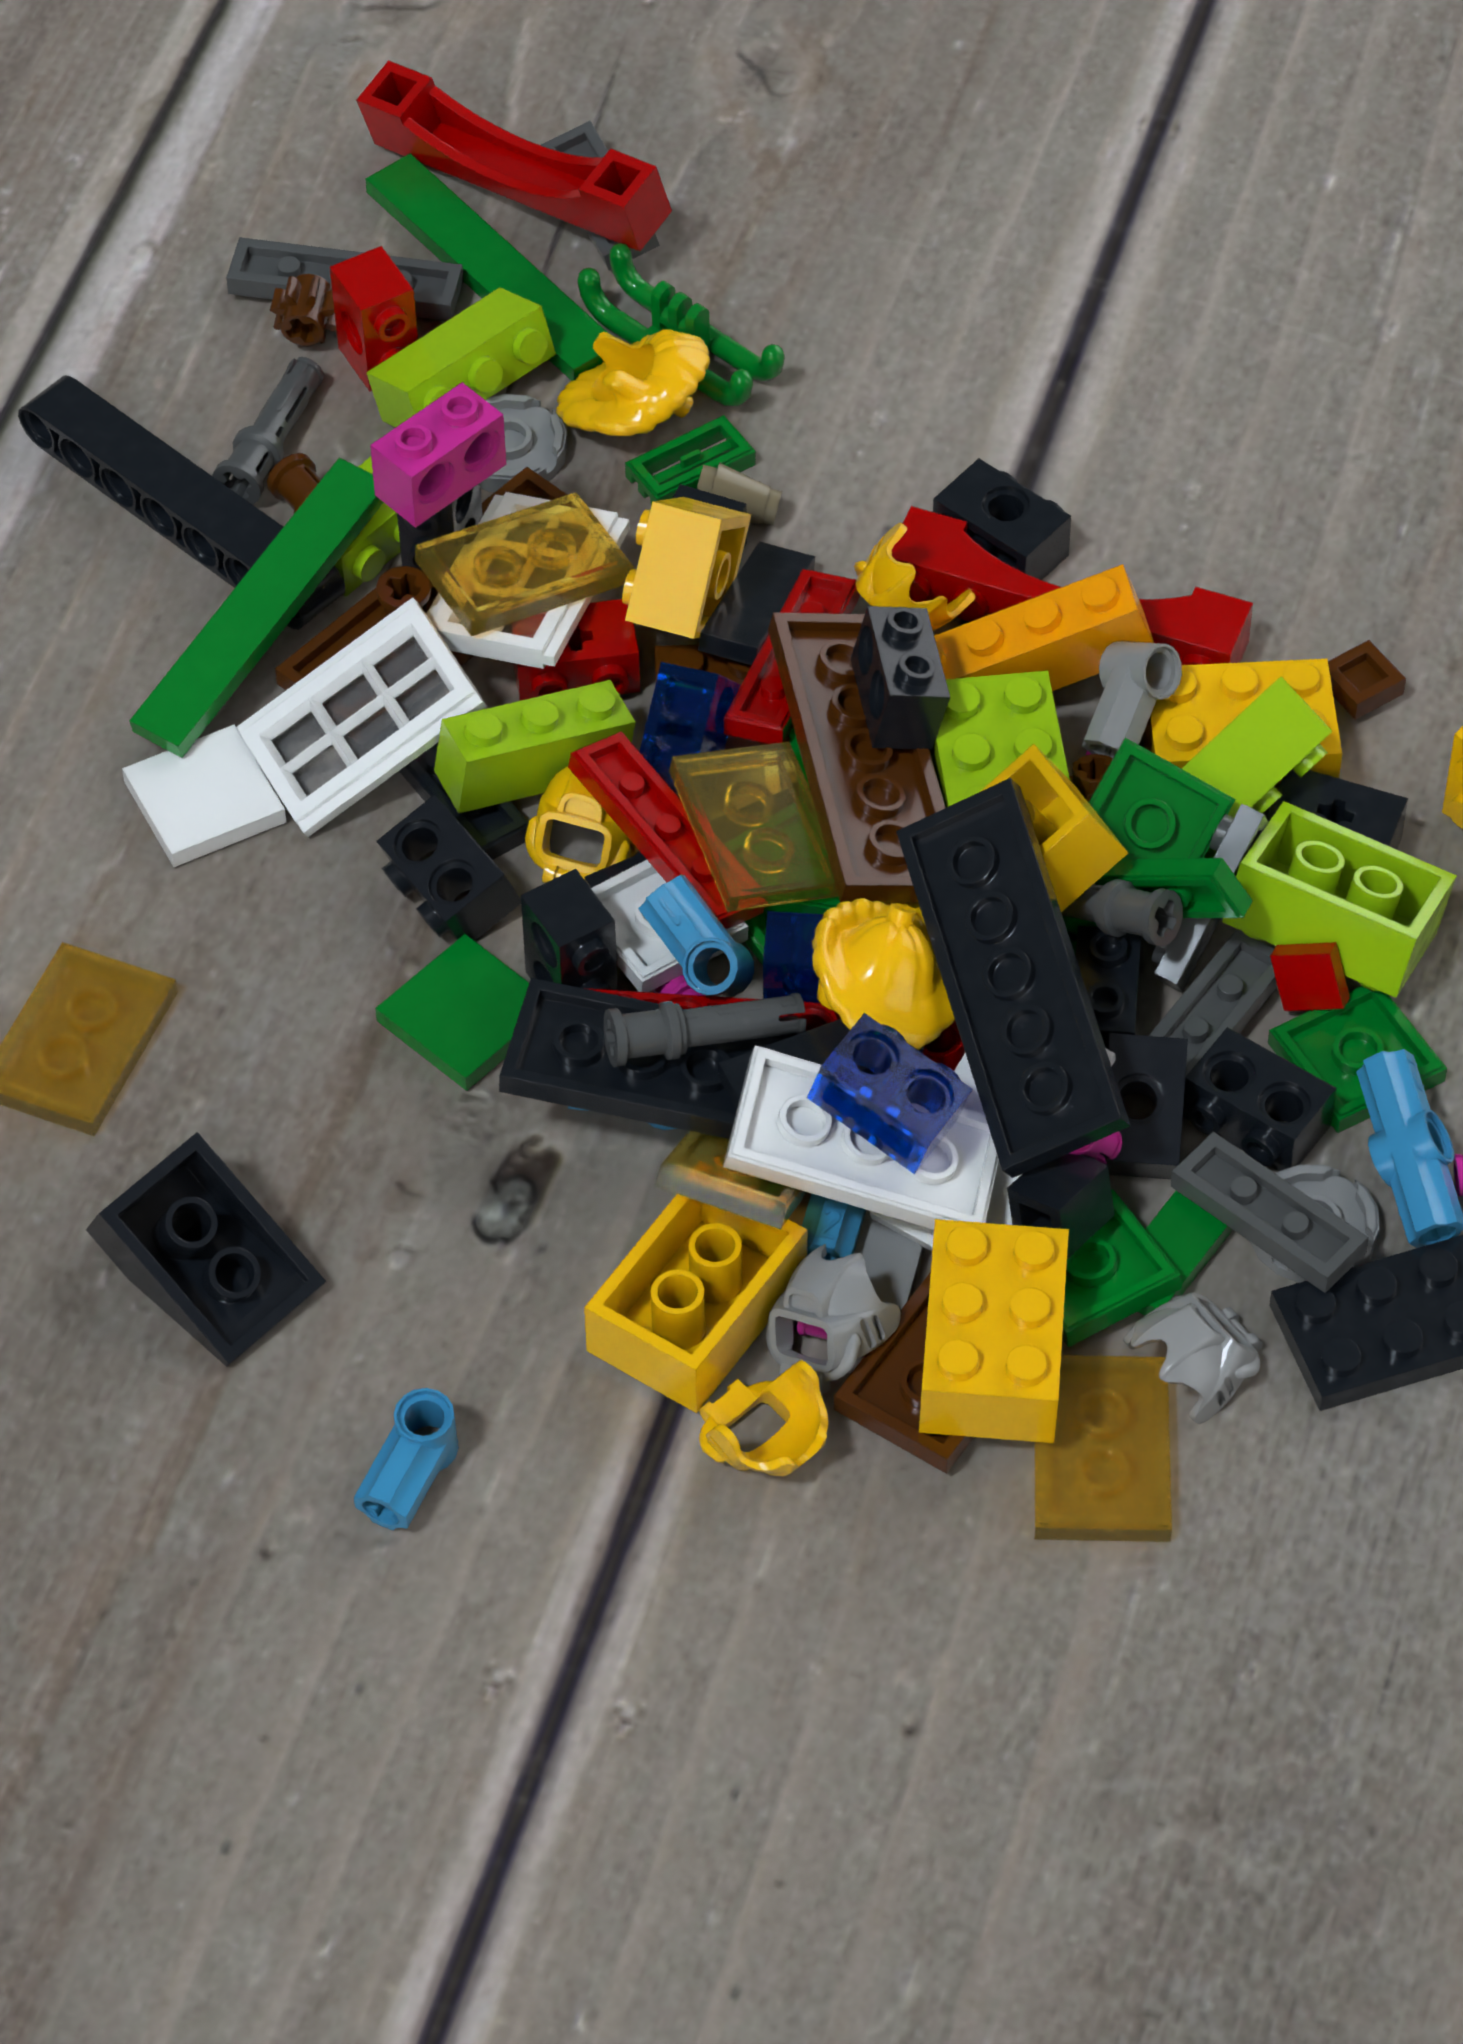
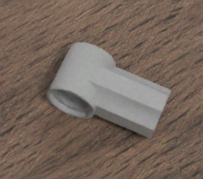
(1132, 682)

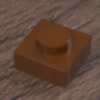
(1364, 679)

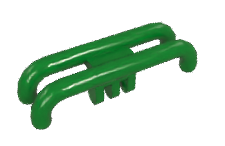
(678, 314)

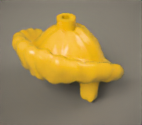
(635, 383)
(881, 965)

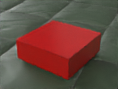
(1310, 976)

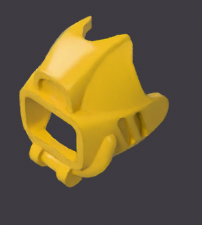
(888, 582)
(572, 803)
(793, 1397)

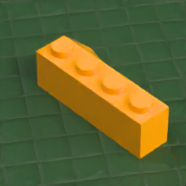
(1051, 632)

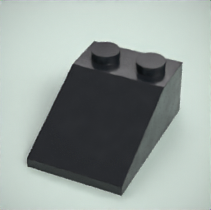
(205, 1251)

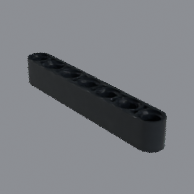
(159, 485)

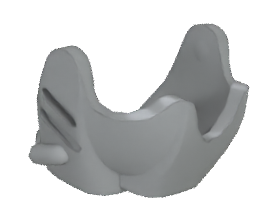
(842, 1303)
(1204, 1349)

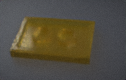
(523, 563)
(755, 825)
(80, 1037)
(698, 1173)
(1109, 1454)

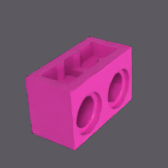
(438, 454)

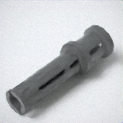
(261, 445)
(1123, 909)
(673, 1030)

